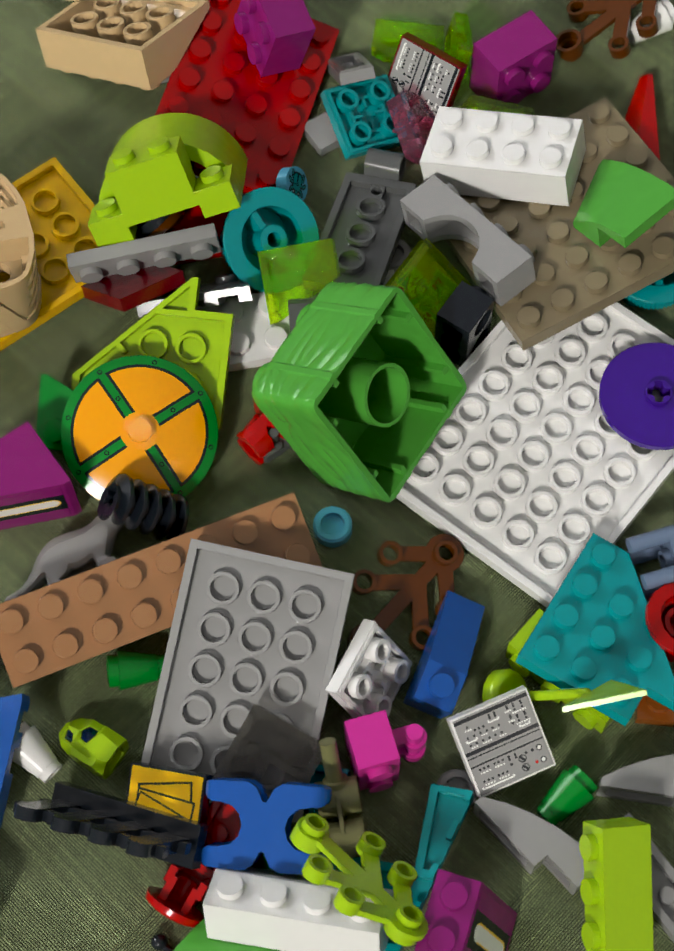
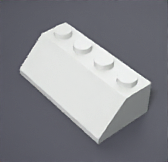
(284, 914)

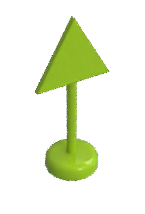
(612, 691)

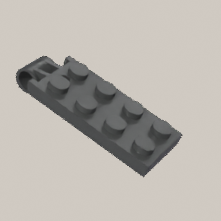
(369, 218)

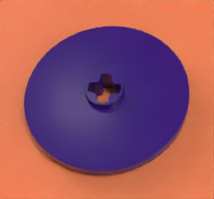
(628, 396)

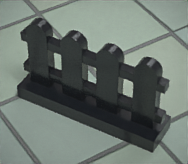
(118, 822)

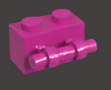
(377, 749)

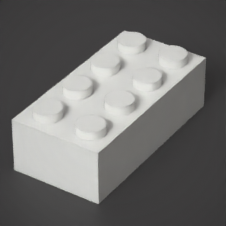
(505, 154)

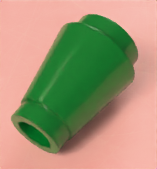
(132, 669)
(567, 795)

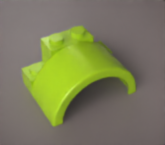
(155, 178)

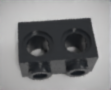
(464, 321)

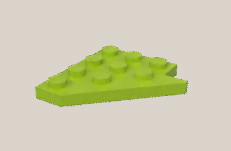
(180, 335)

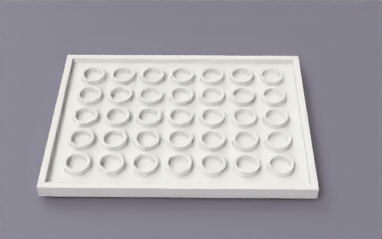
(530, 457)

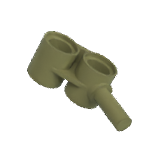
(345, 807)

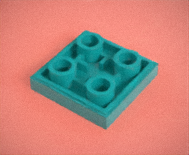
(361, 116)

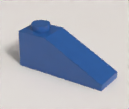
(446, 657)

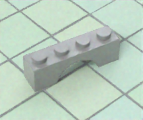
(440, 213)

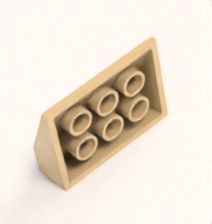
(121, 39)

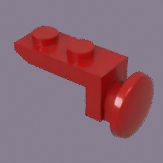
(188, 886)

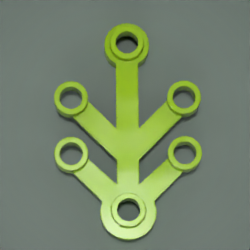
(401, 919)

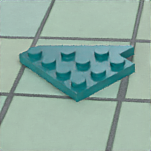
(600, 633)

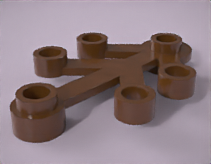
(571, 42)
(412, 587)

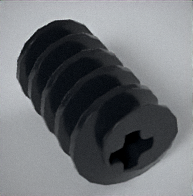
(144, 506)

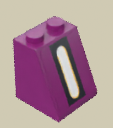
(32, 481)
(466, 916)

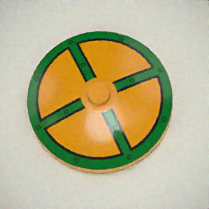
(141, 422)

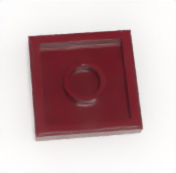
(134, 289)

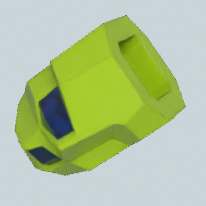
(93, 746)

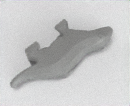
(72, 554)

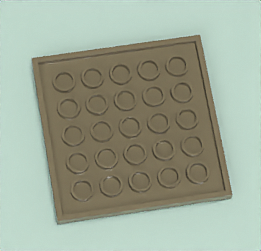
(571, 270)

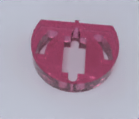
(408, 115)

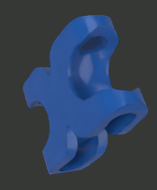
(263, 823)

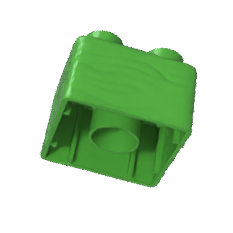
(359, 388)

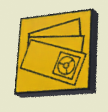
(169, 790)

